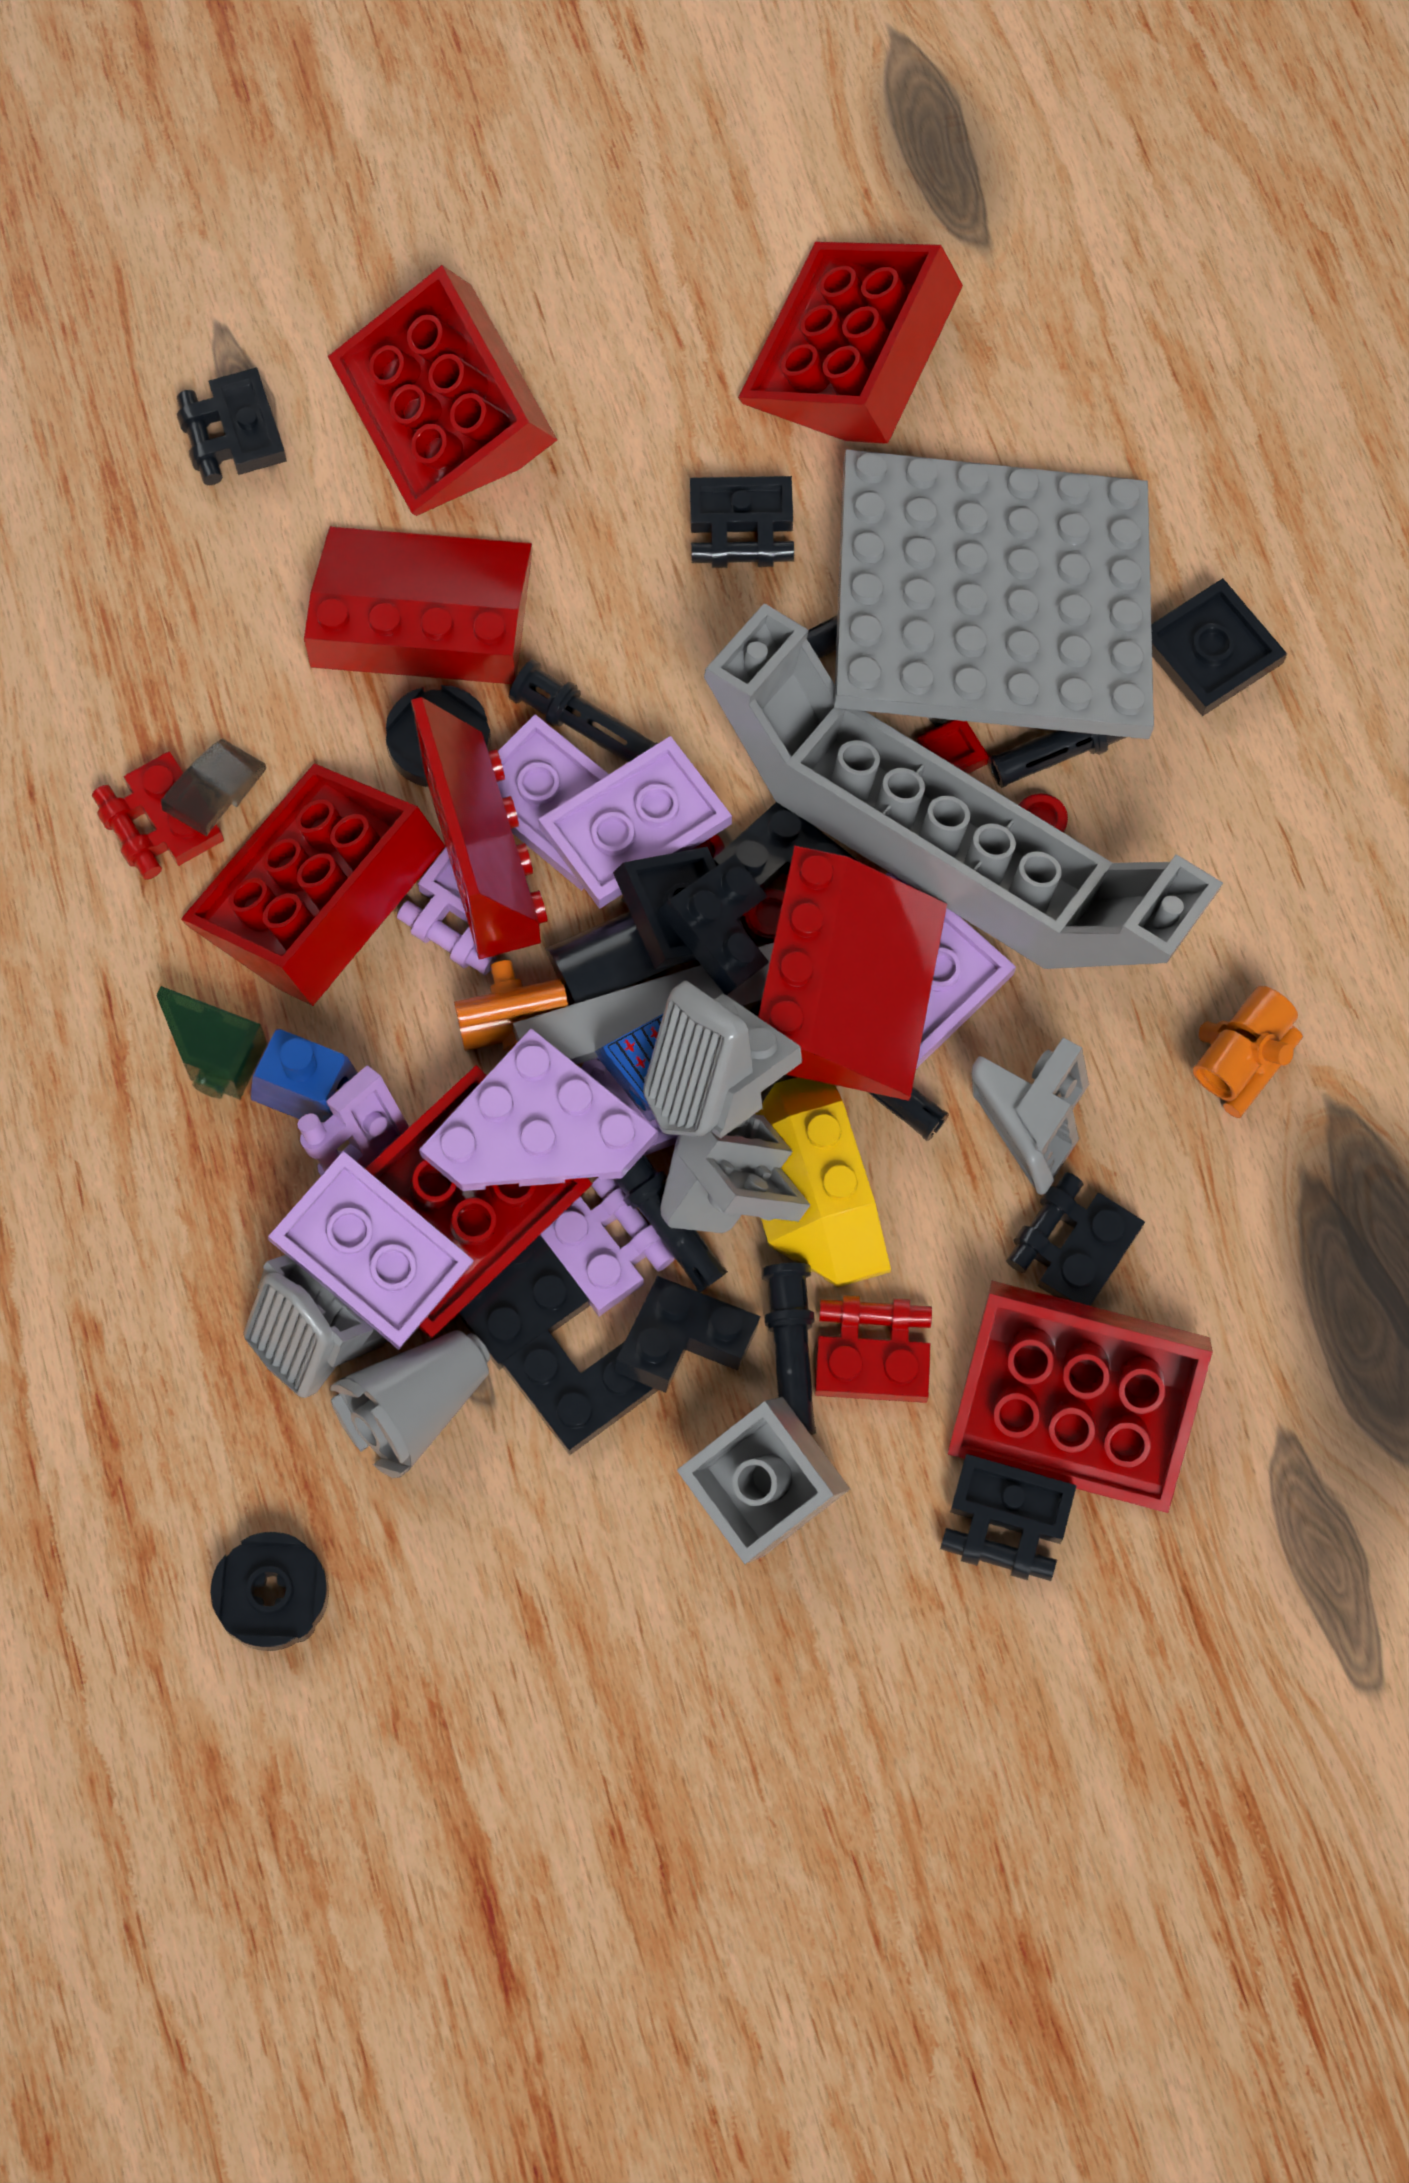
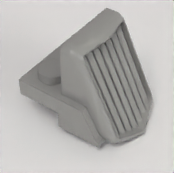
(712, 1064)
(1038, 1116)
(730, 1177)
(303, 1328)

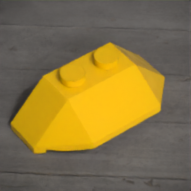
(842, 1226)

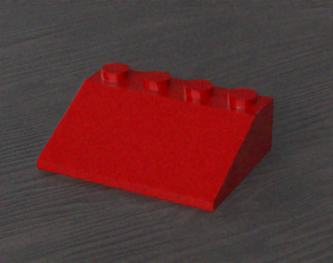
(854, 338)
(441, 394)
(418, 605)
(478, 832)
(315, 881)
(852, 972)
(486, 1223)
(1081, 1395)

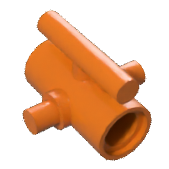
(490, 1017)
(1248, 1049)

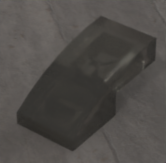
(211, 785)

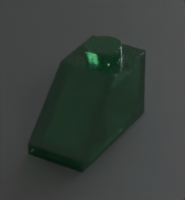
(213, 1044)

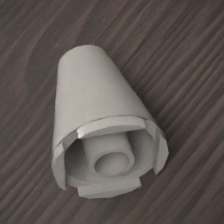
(410, 1398)

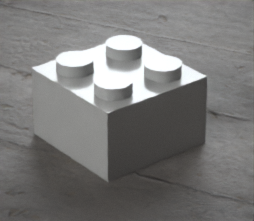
(763, 1479)

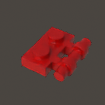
(148, 787)
(871, 1366)

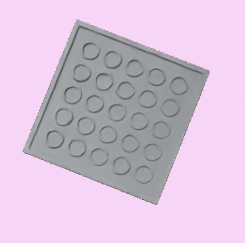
(994, 595)

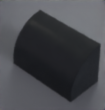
(601, 959)

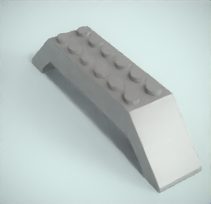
(939, 823)

